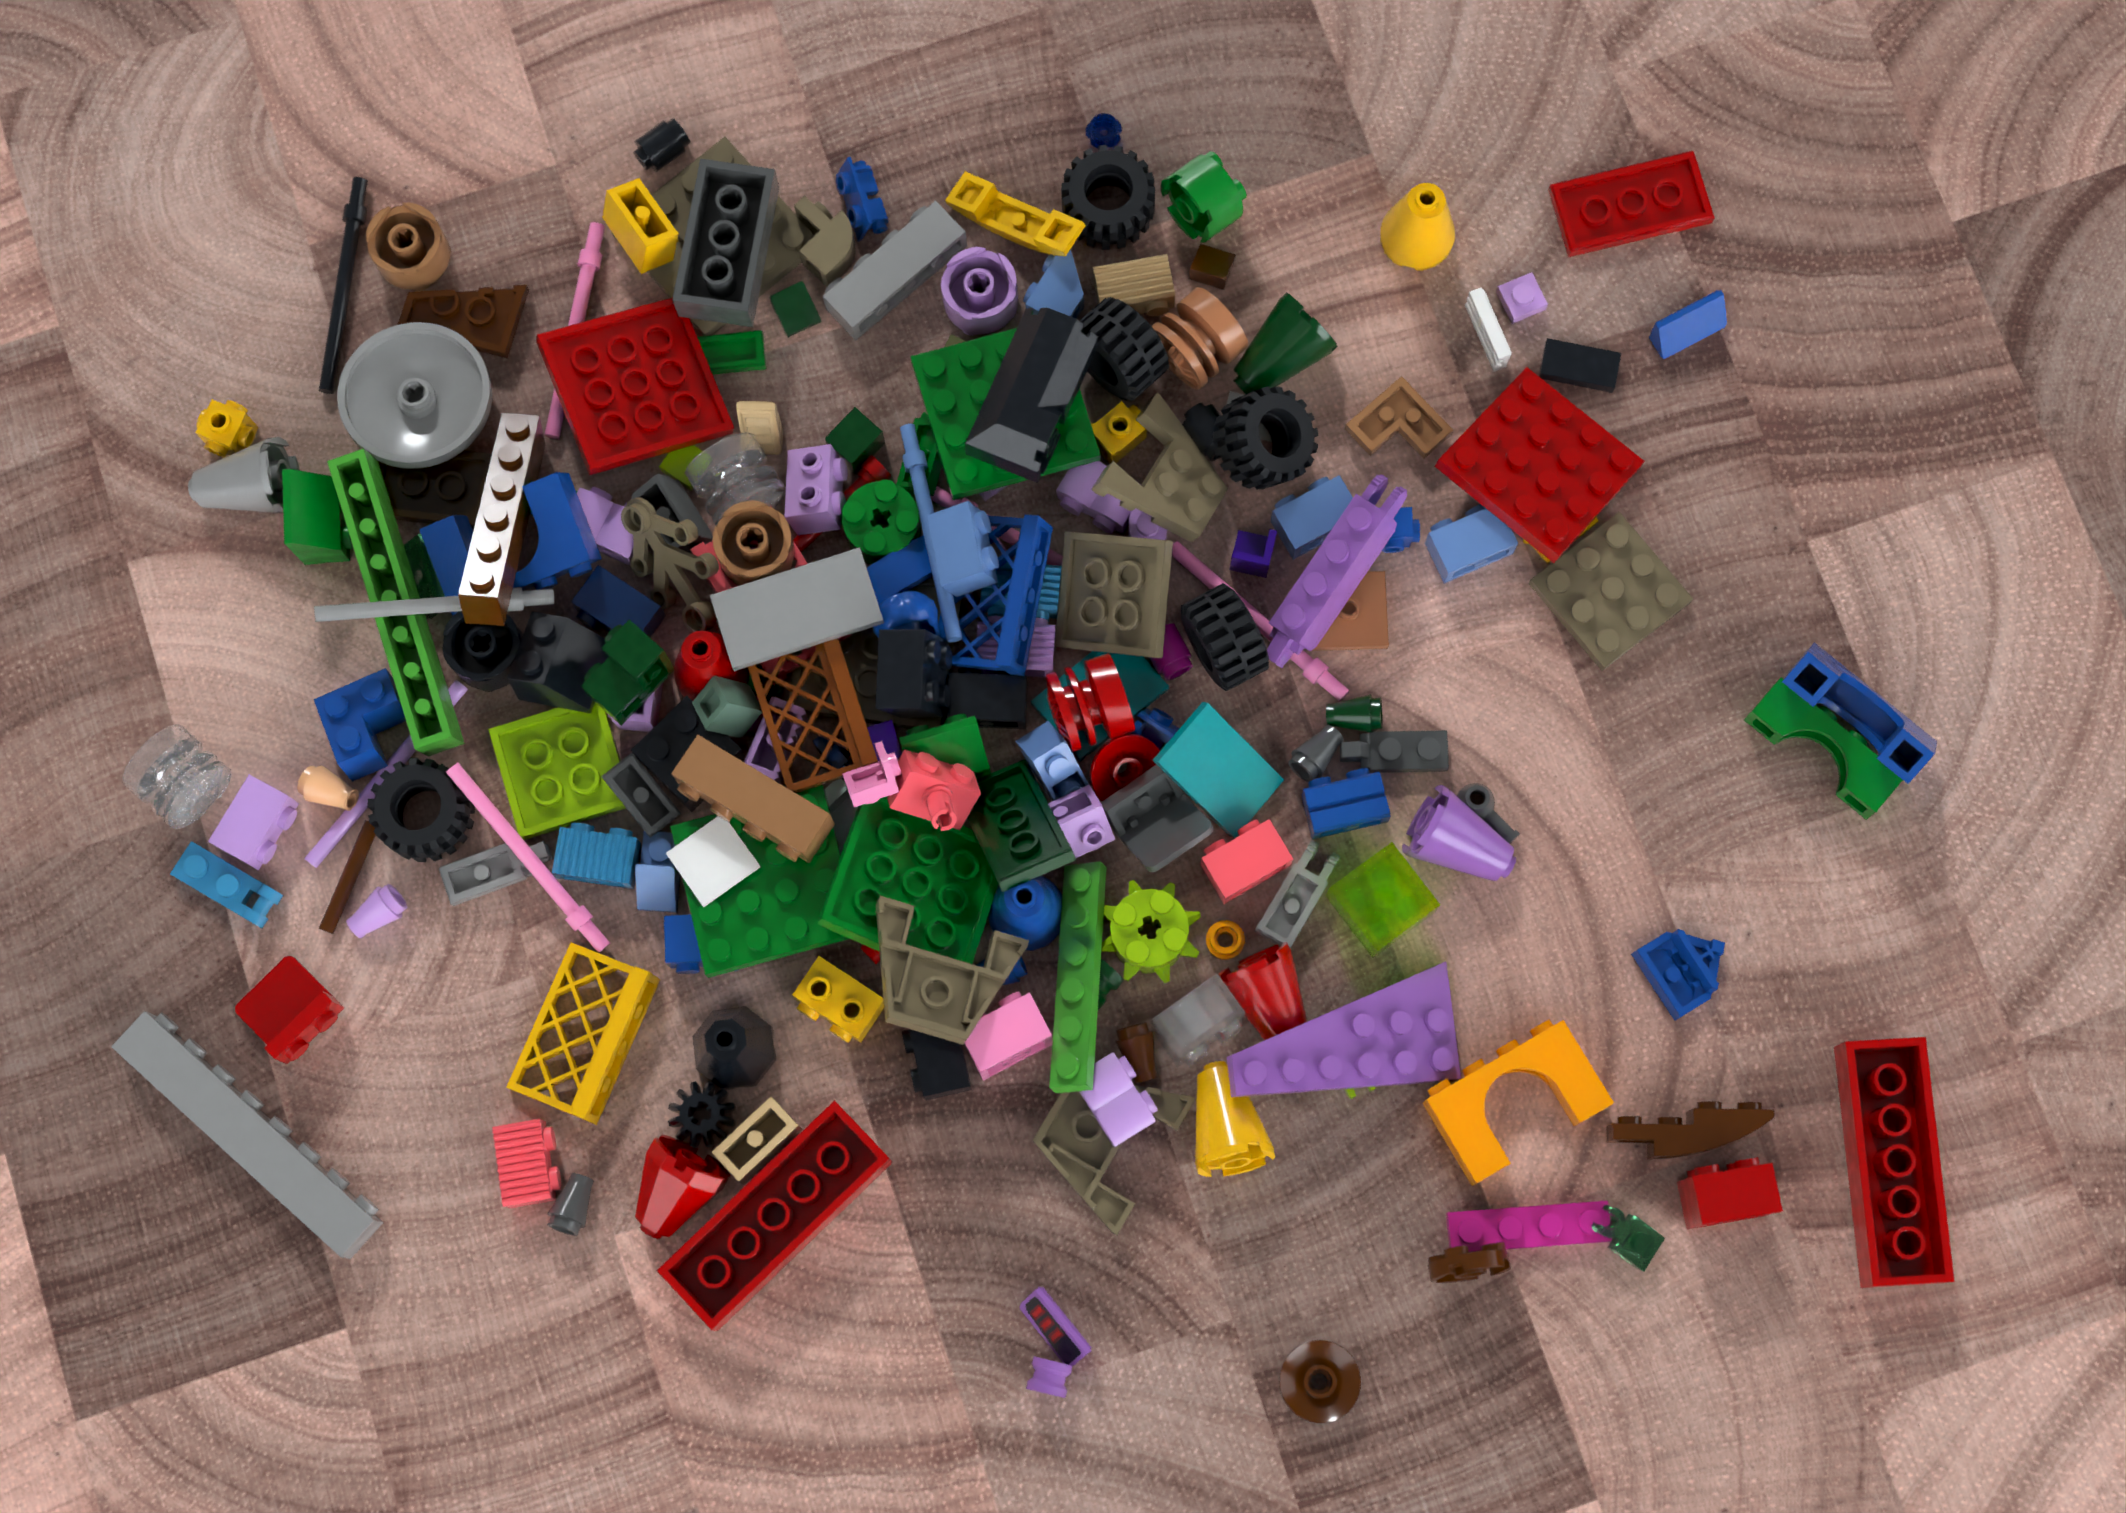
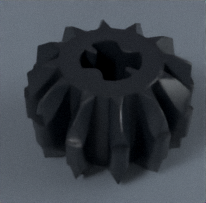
(696, 1102)

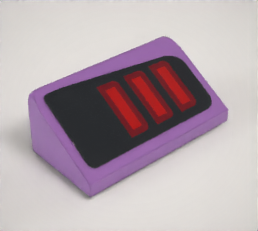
(1055, 1327)

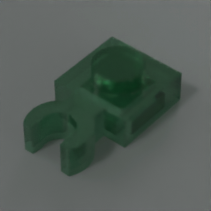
(1631, 1237)

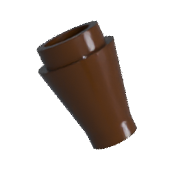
(1138, 1047)

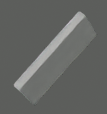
(796, 609)

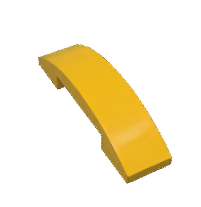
(1013, 219)

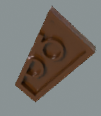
(482, 316)

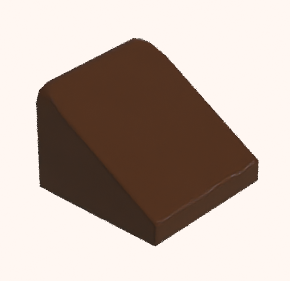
(1211, 266)

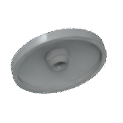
(415, 395)

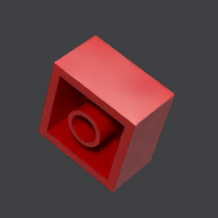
(1730, 1195)

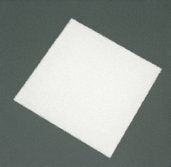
(712, 860)

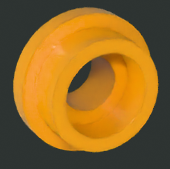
(1225, 927)

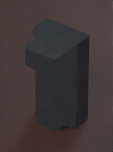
(1032, 393)

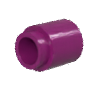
(1175, 655)

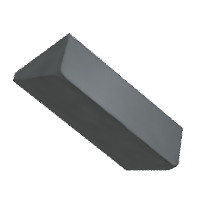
(641, 795)

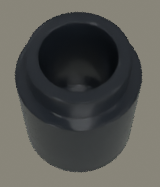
(661, 145)
(1200, 427)

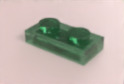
(423, 570)

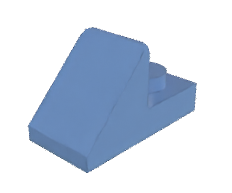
(656, 875)

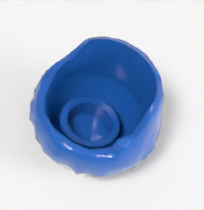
(908, 612)

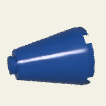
(1035, 921)

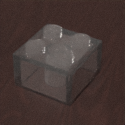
(1198, 1021)

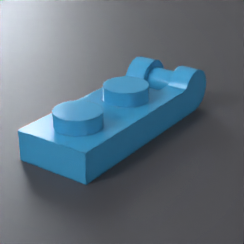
(225, 884)

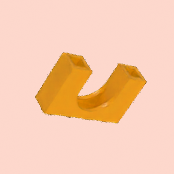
(1550, 1056)

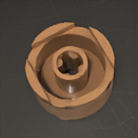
(408, 246)
(751, 522)

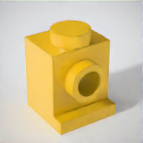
(1116, 444)

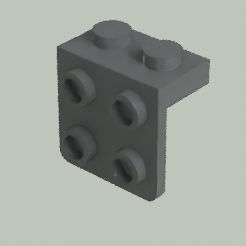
(1155, 819)

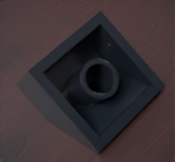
(554, 661)

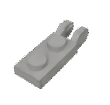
(1295, 899)

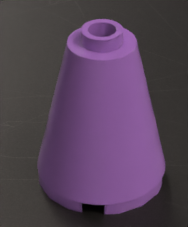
(1457, 838)

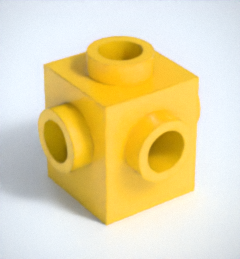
(225, 428)

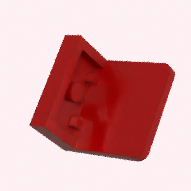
(288, 1009)

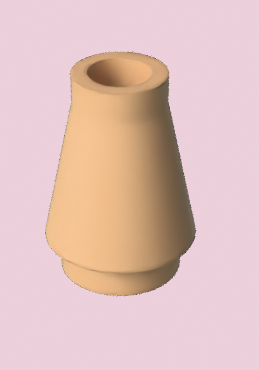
(326, 788)

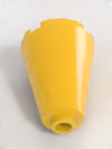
(1418, 228)
(1227, 1127)

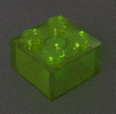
(1382, 900)

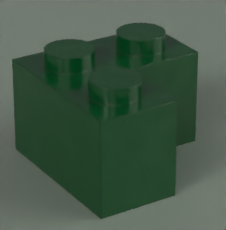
(629, 673)

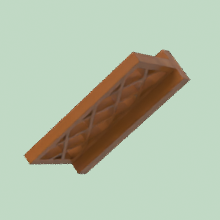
(846, 707)

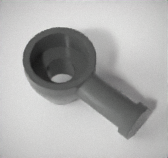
(1486, 810)

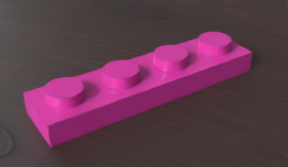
(1528, 1226)

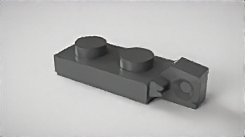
(1399, 751)

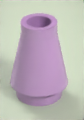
(378, 910)

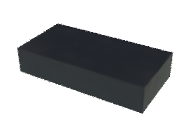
(1579, 365)

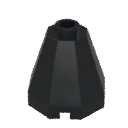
(747, 1056)

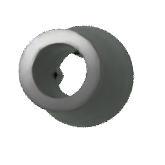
(1314, 755)
(571, 1206)

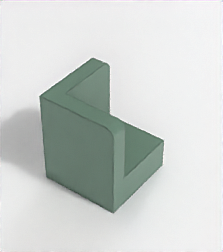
(727, 706)

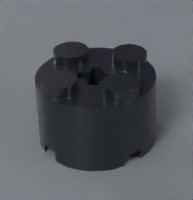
(473, 666)

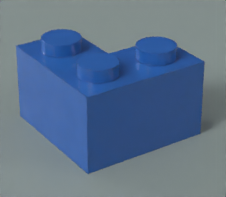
(355, 717)

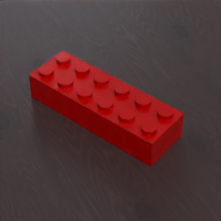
(1893, 1162)
(774, 1216)

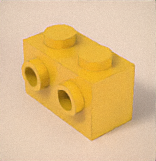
(640, 225)
(839, 1000)

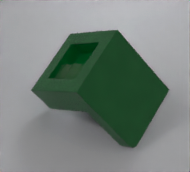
(856, 439)

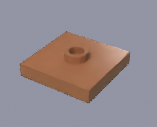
(1362, 619)

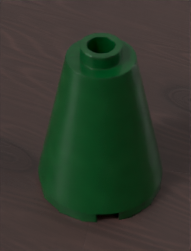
(1282, 347)

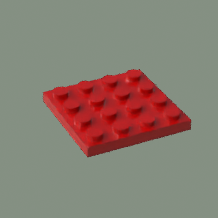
(634, 385)
(1539, 464)

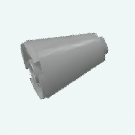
(245, 479)

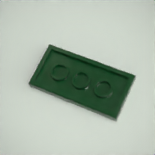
(1017, 827)

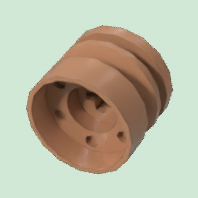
(1199, 337)

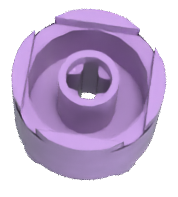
(996, 279)

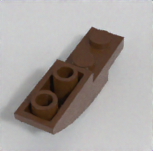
(1704, 1130)

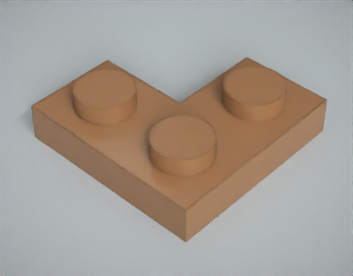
(1399, 411)

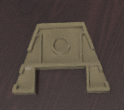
(1181, 485)
(934, 990)
(1083, 1152)

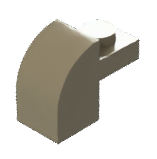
(832, 247)

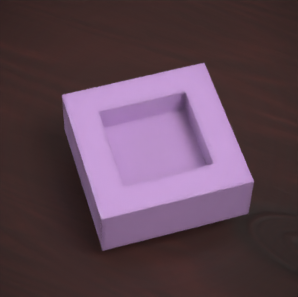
(1521, 298)

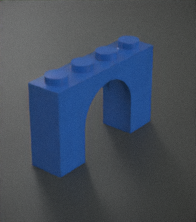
(563, 541)
(1898, 740)

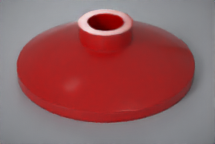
(1127, 748)

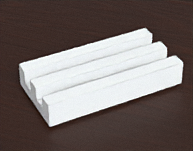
(1488, 329)

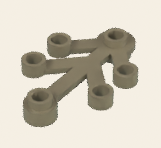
(645, 525)

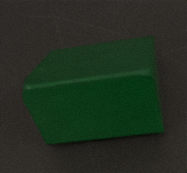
(795, 309)

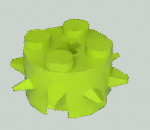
(1170, 940)

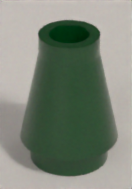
(1357, 714)

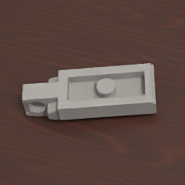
(487, 872)

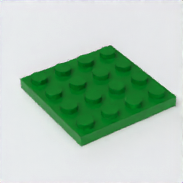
(953, 391)
(917, 865)
(769, 910)

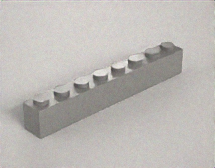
(248, 1134)

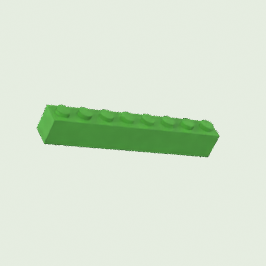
(390, 578)

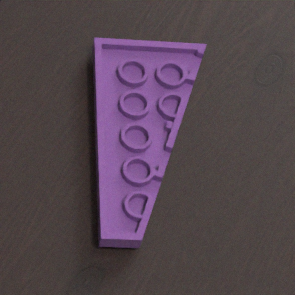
(1376, 1041)

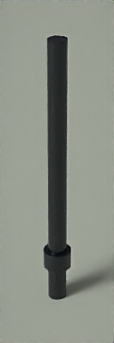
(354, 217)

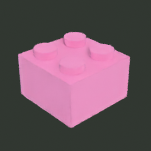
(1008, 1035)

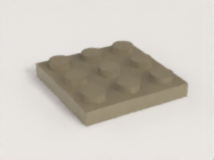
(1610, 591)
(1113, 594)

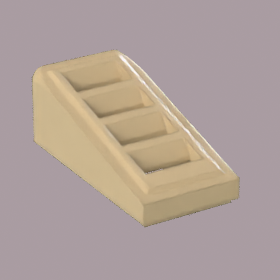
(764, 422)

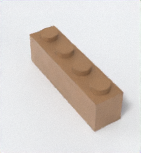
(752, 799)

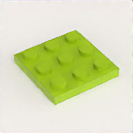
(556, 768)

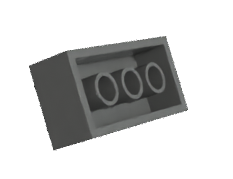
(726, 242)

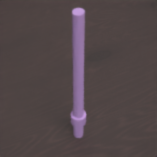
(348, 818)

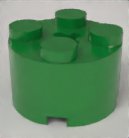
(1203, 197)
(877, 503)

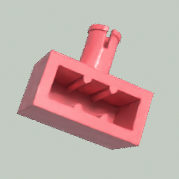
(934, 790)

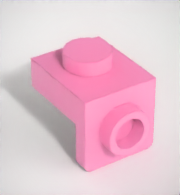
(873, 780)

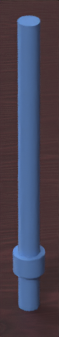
(916, 464)

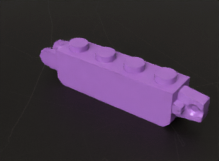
(1334, 571)

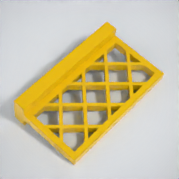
(614, 1041)

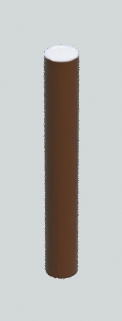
(348, 878)

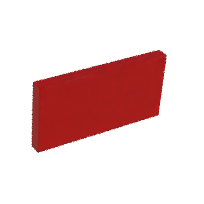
(1631, 203)

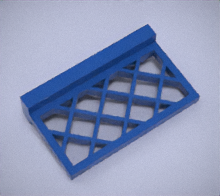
(1022, 598)

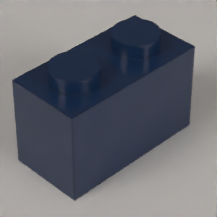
(610, 602)

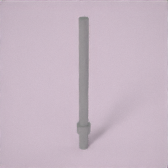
(423, 606)

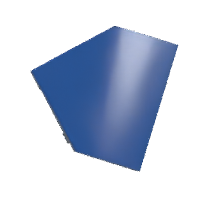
(1681, 969)

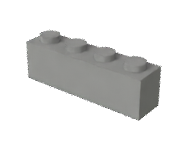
(894, 269)

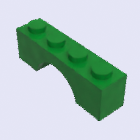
(1862, 780)

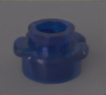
(1104, 122)

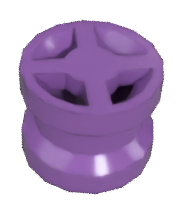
(1049, 1377)

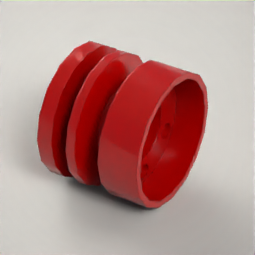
(1090, 702)

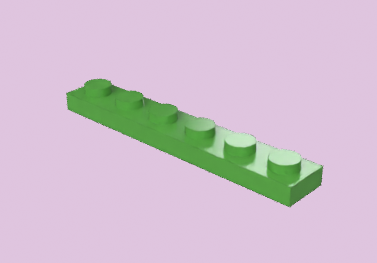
(1078, 978)

